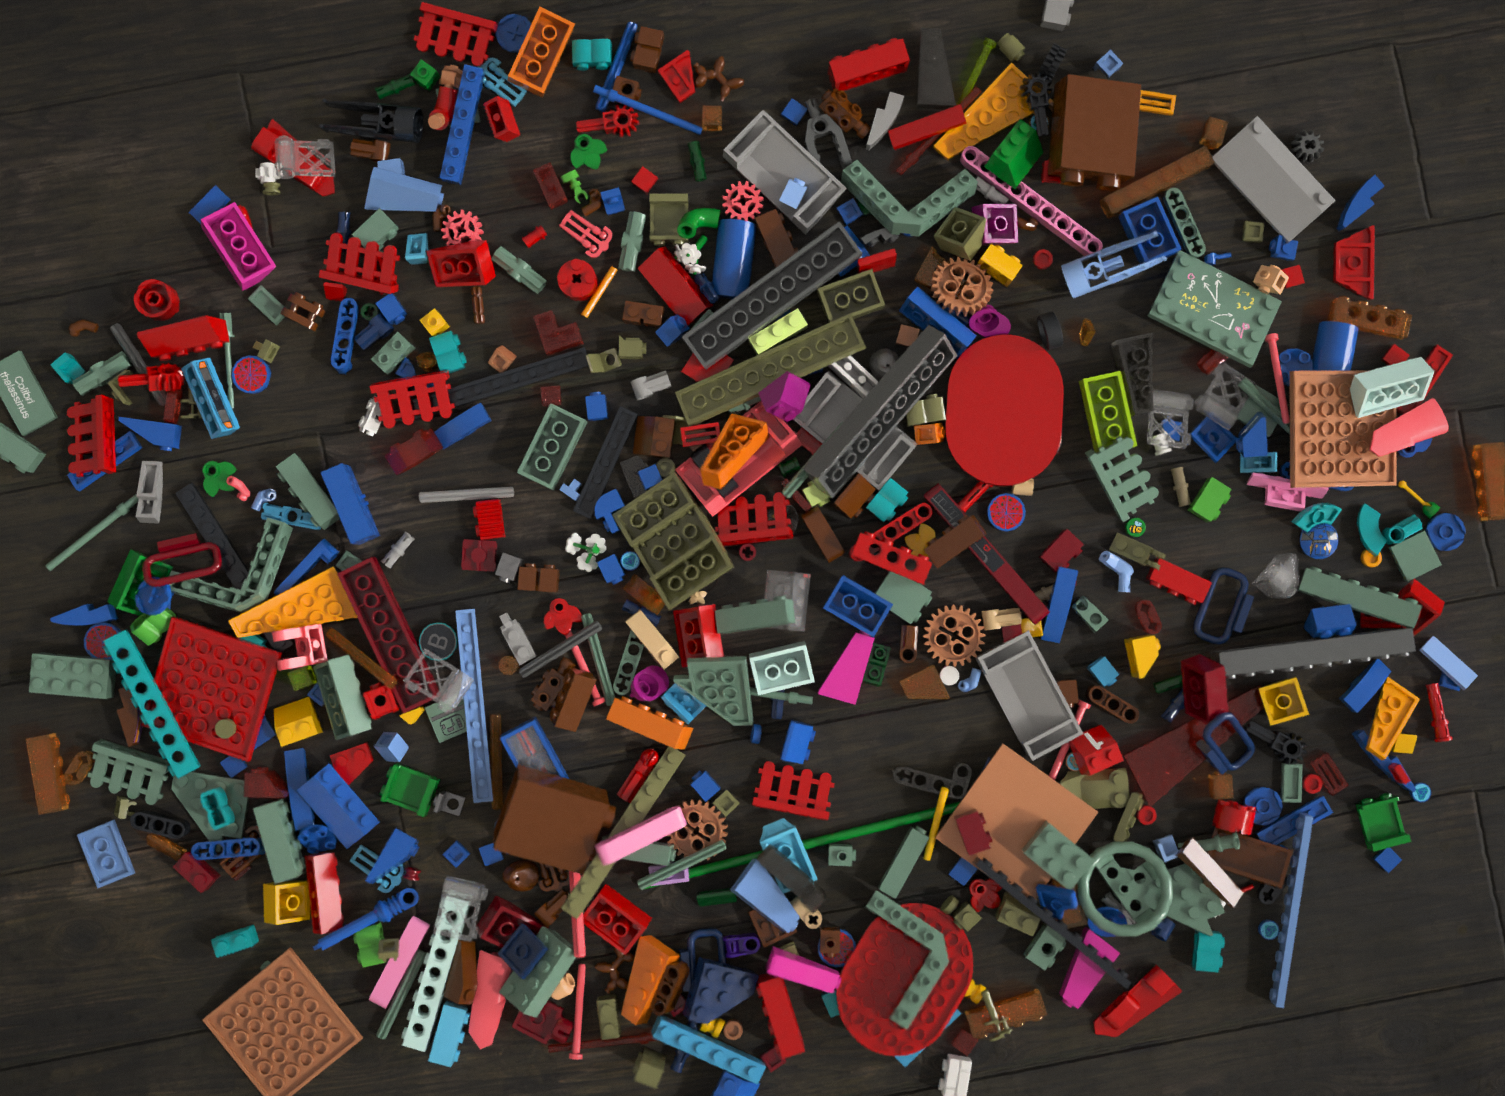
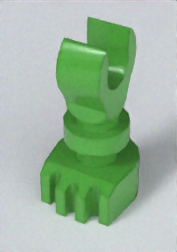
(571, 177)

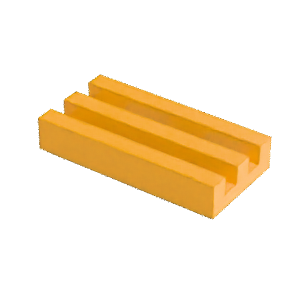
(1172, 98)

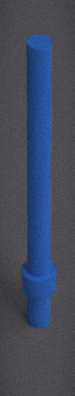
(613, 95)

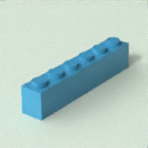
(708, 1049)

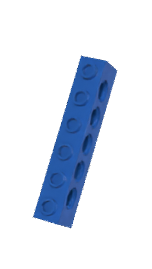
(462, 124)

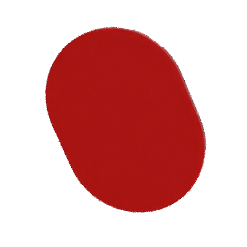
(1004, 410)
(885, 968)

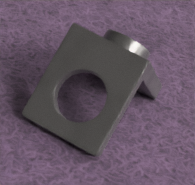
(441, 803)

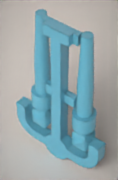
(500, 72)
(395, 880)

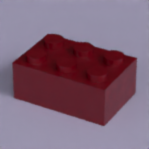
(1204, 688)

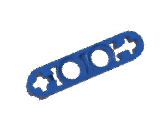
(341, 334)
(323, 551)
(227, 846)

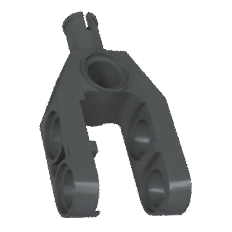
(831, 128)

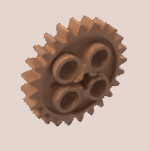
(945, 279)
(945, 651)
(706, 816)

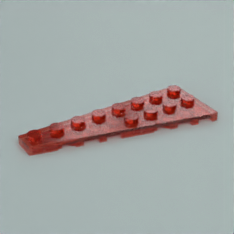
(1173, 755)

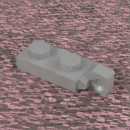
(517, 639)

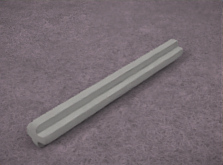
(468, 494)

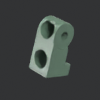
(1089, 613)

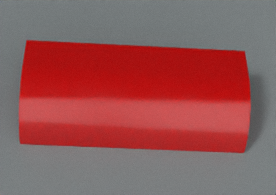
(674, 285)

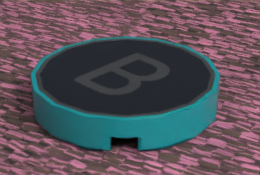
(439, 639)

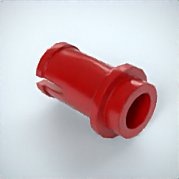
(534, 236)

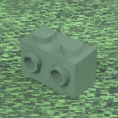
(376, 228)

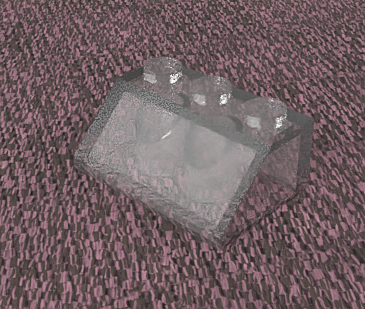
(1279, 577)
(794, 587)

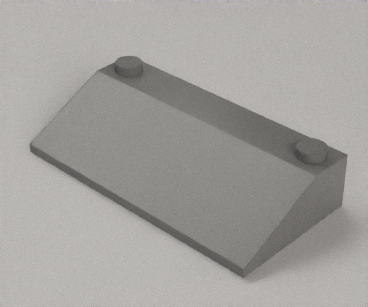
(772, 157)
(1272, 179)
(830, 405)
(1029, 695)

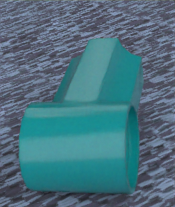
(1402, 529)

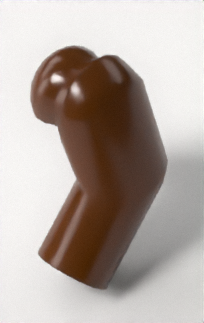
(439, 215)
(76, 327)

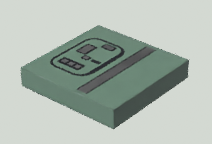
(446, 724)

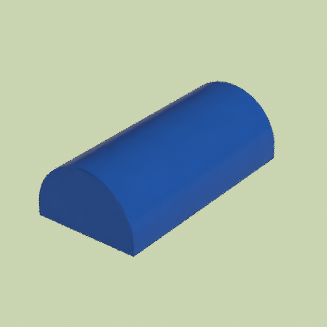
(733, 257)
(925, 311)
(1334, 346)

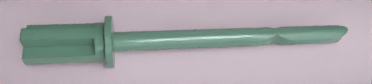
(227, 316)

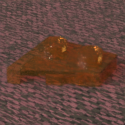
(924, 685)

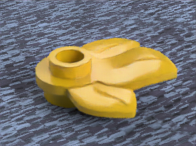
(918, 542)

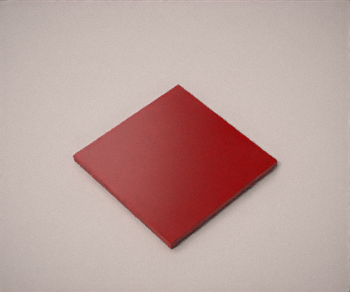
(213, 679)

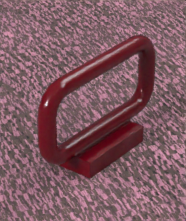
(179, 547)

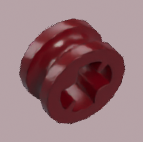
(752, 548)
(411, 873)

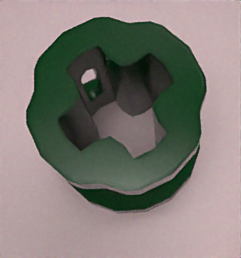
(789, 467)

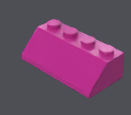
(238, 246)

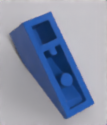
(157, 433)

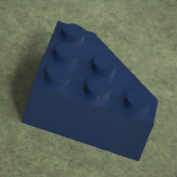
(717, 989)

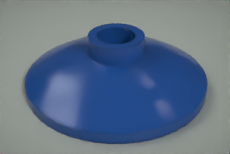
(1110, 914)

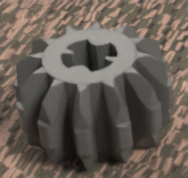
(1314, 149)

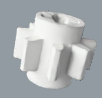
(266, 173)

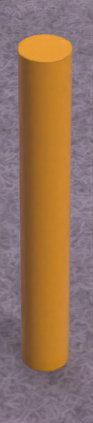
(599, 291)

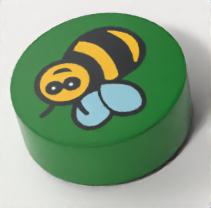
(1135, 527)

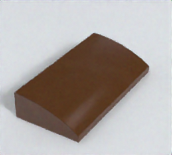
(1253, 860)

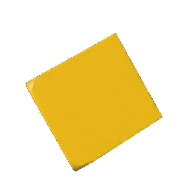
(1035, 630)
(412, 716)
(1405, 743)

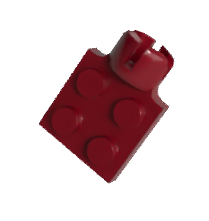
(546, 1026)

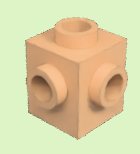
(1270, 279)

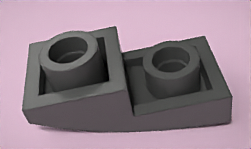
(872, 238)

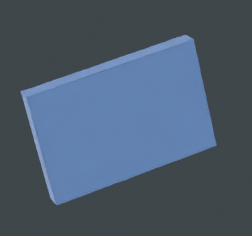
(106, 853)

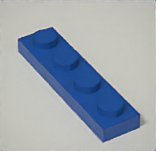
(124, 448)
(1286, 826)

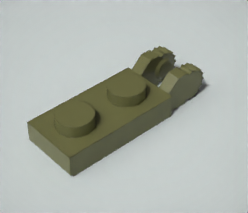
(1135, 551)
(1128, 819)

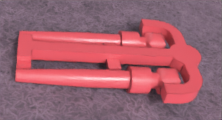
(603, 245)

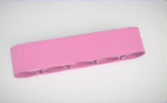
(640, 835)
(395, 970)

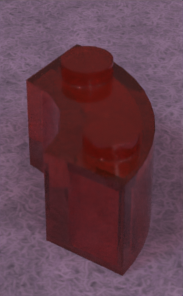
(413, 451)

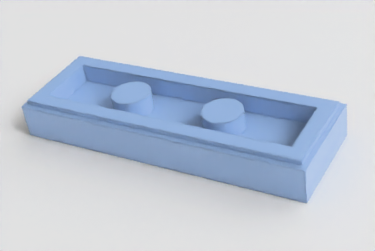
(1448, 662)

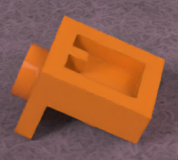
(929, 433)

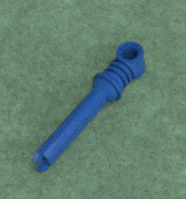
(382, 912)

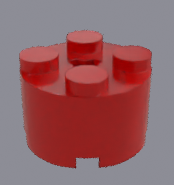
(575, 290)
(147, 295)
(1234, 817)

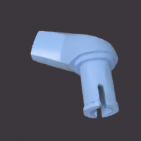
(1120, 567)

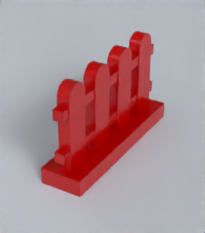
(465, 31)
(351, 267)
(403, 395)
(102, 432)
(762, 525)
(783, 794)

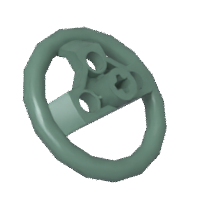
(1152, 869)

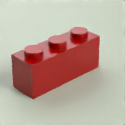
(1179, 582)

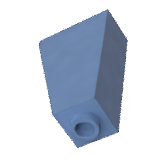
(401, 193)
(762, 893)

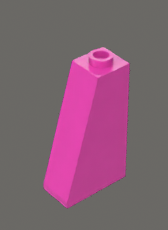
(848, 671)
(802, 970)
(1083, 972)

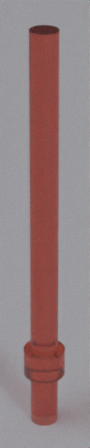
(912, 158)
(643, 1038)

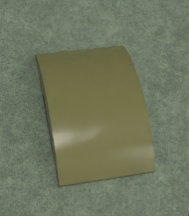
(673, 540)

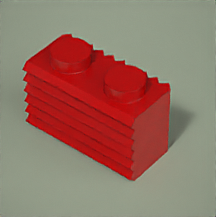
(501, 119)
(489, 519)

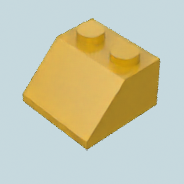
(1000, 265)
(1141, 653)
(1283, 700)
(296, 721)
(286, 902)

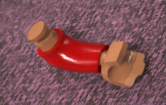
(444, 109)

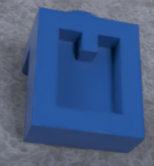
(613, 201)
(1282, 250)

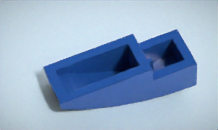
(1360, 201)
(462, 425)
(87, 615)
(1365, 685)

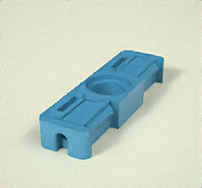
(280, 513)

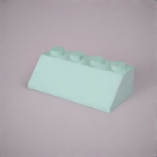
(1390, 386)

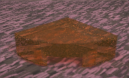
(1087, 332)

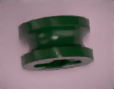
(364, 310)

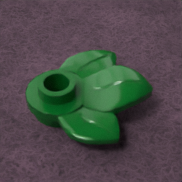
(588, 154)
(217, 481)

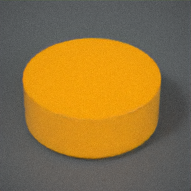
(1369, 560)

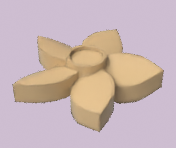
(698, 597)

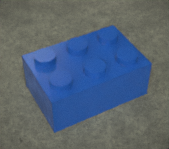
(1145, 220)

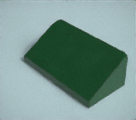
(715, 897)

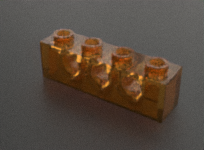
(1399, 319)

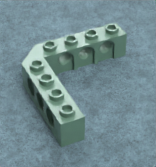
(893, 214)
(259, 580)
(934, 962)

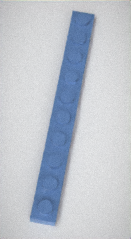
(474, 707)
(1292, 902)

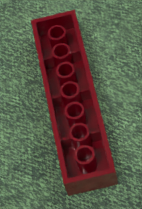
(387, 630)

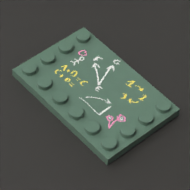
(1214, 308)

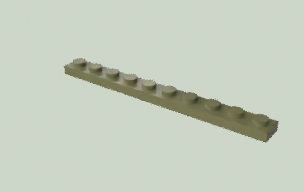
(633, 815)

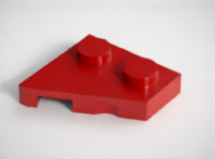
(679, 76)
(352, 762)

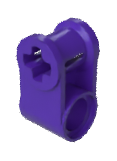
(739, 944)

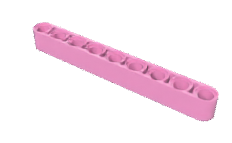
(1034, 211)

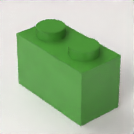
(1209, 500)

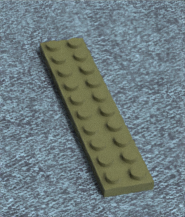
(749, 377)

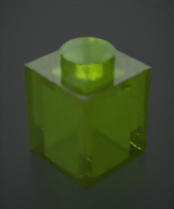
(302, 678)

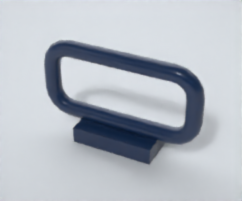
(1239, 611)
(1212, 751)
(688, 955)

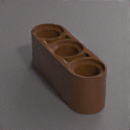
(823, 534)
(1121, 705)
(671, 980)

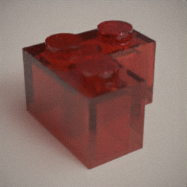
(555, 338)

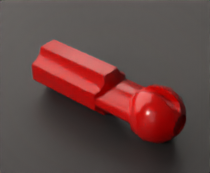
(638, 775)

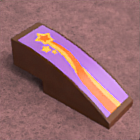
(130, 717)

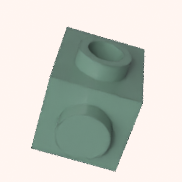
(841, 854)

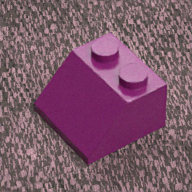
(1000, 223)
(785, 396)

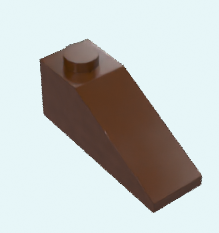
(463, 974)

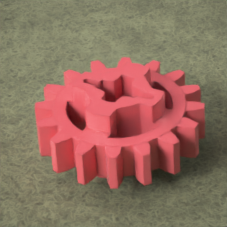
(750, 201)
(465, 224)

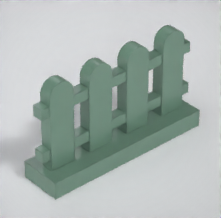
(1121, 488)
(141, 762)

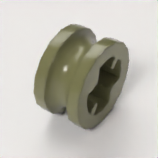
(271, 188)

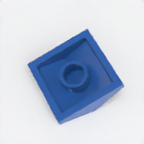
(1213, 438)

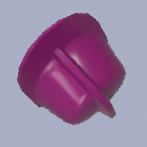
(989, 322)
(649, 684)

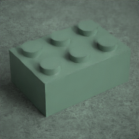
(1057, 855)

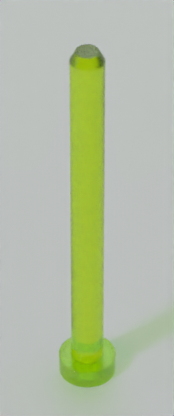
(989, 44)

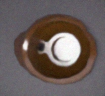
(521, 875)

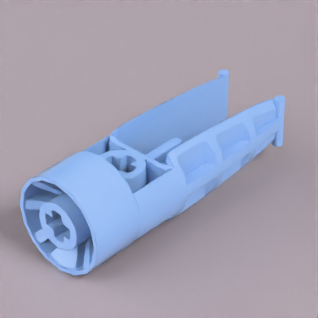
(1078, 277)

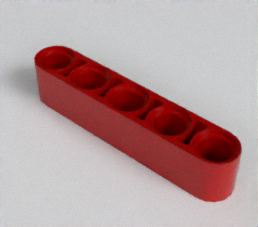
(898, 527)

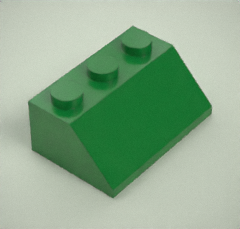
(1016, 154)
(131, 577)

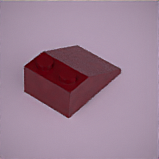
(502, 921)

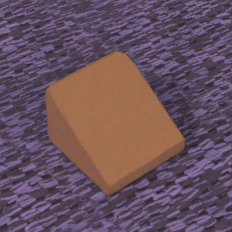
(501, 359)

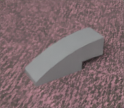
(884, 119)
(150, 492)

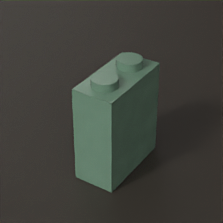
(905, 596)

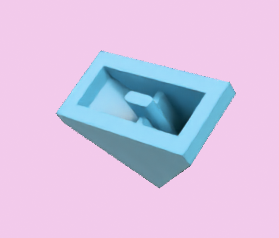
(416, 249)
(1260, 464)

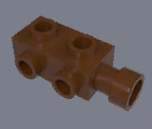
(844, 112)
(548, 688)

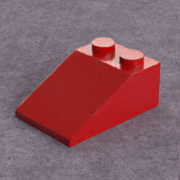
(461, 264)

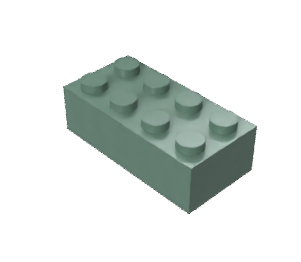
(552, 447)
(72, 675)
(342, 697)
(280, 840)
(535, 990)

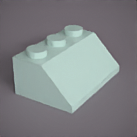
(781, 667)

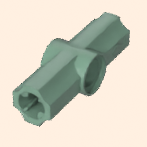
(632, 241)
(519, 270)
(101, 373)

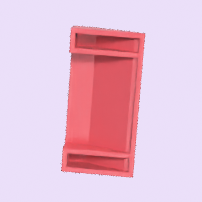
(775, 449)

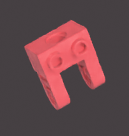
(308, 643)

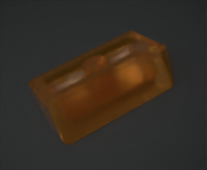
(165, 846)

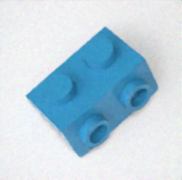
(683, 703)

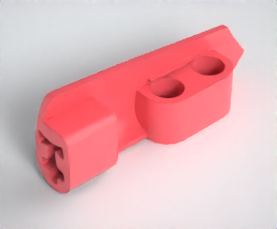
(1410, 428)
(488, 1001)

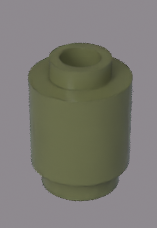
(1011, 47)

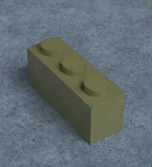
(649, 1067)

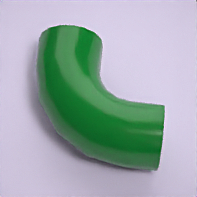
(697, 218)

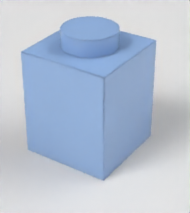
(793, 192)

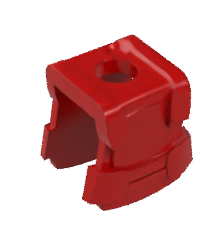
(378, 711)

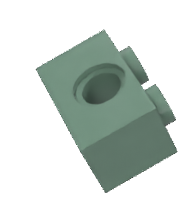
(393, 353)
(1034, 950)

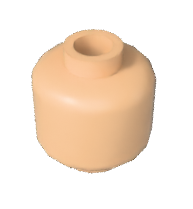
(564, 988)

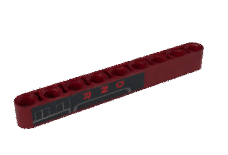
(989, 558)

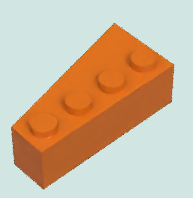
(732, 449)
(650, 724)
(646, 973)

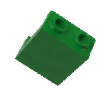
(409, 789)
(1381, 822)

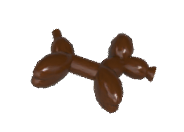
(701, 80)
(612, 968)

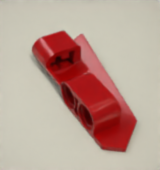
(265, 146)
(1137, 1003)

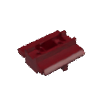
(479, 555)

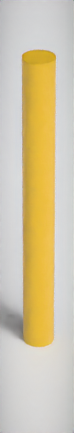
(935, 823)

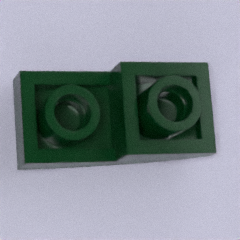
(876, 665)

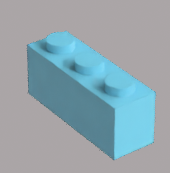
(449, 1034)

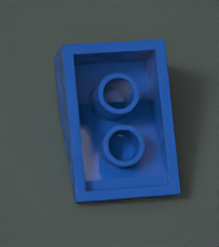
(396, 852)

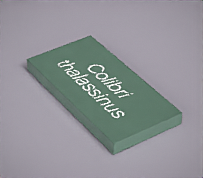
(23, 395)

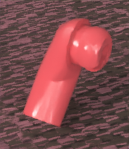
(239, 485)

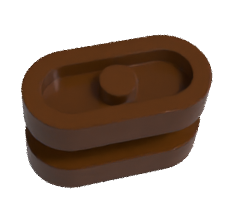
(298, 300)

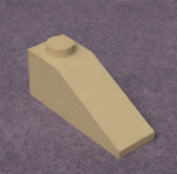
(652, 639)

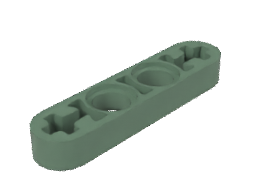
(1188, 221)
(628, 658)

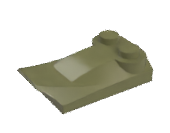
(1101, 790)

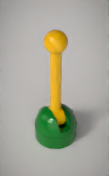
(1429, 508)

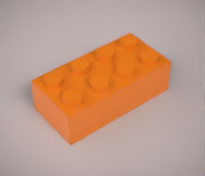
(540, 52)

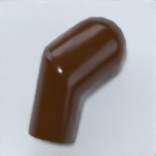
(594, 202)
(1027, 225)

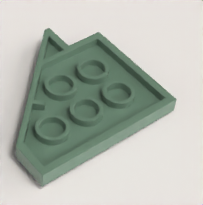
(721, 686)
(193, 784)
(1191, 899)

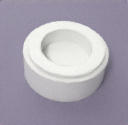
(949, 675)

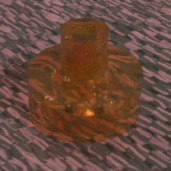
(426, 361)
(513, 665)

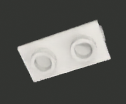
(368, 421)

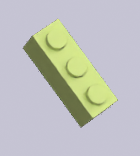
(778, 332)

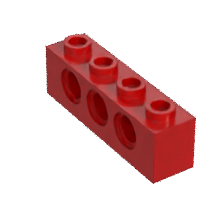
(922, 563)

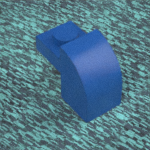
(606, 506)

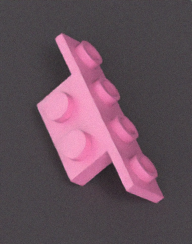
(1281, 495)

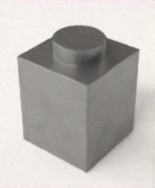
(508, 567)

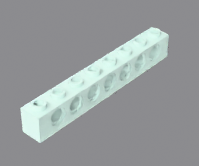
(420, 1039)

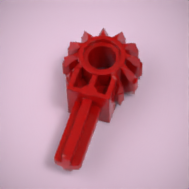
(610, 122)
(158, 378)

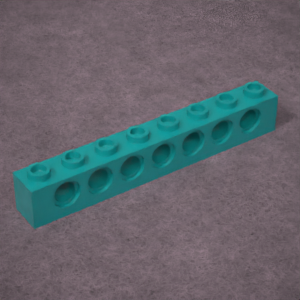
(124, 640)

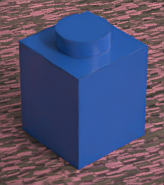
(391, 309)
(672, 330)
(596, 406)
(611, 569)
(704, 785)

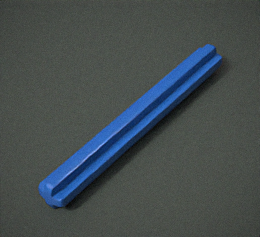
(617, 63)

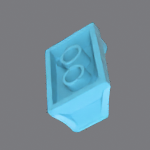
(787, 841)

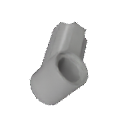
(646, 386)

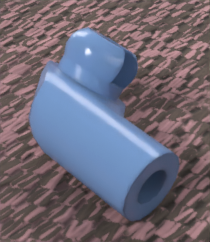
(262, 497)
(971, 682)

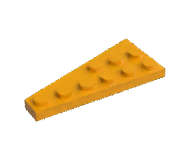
(989, 114)
(305, 604)

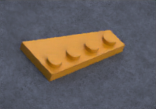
(1391, 715)

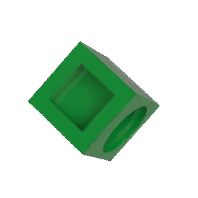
(425, 75)

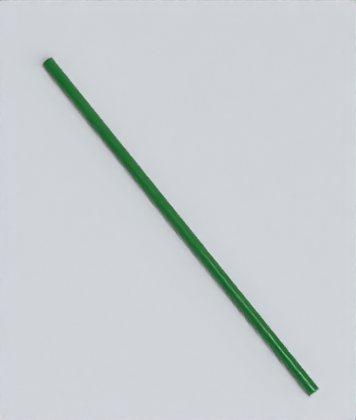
(825, 839)

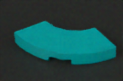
(1316, 515)
(1369, 529)

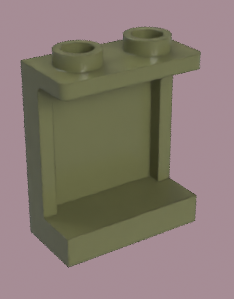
(665, 216)

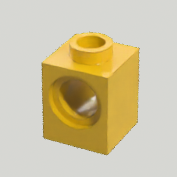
(434, 323)

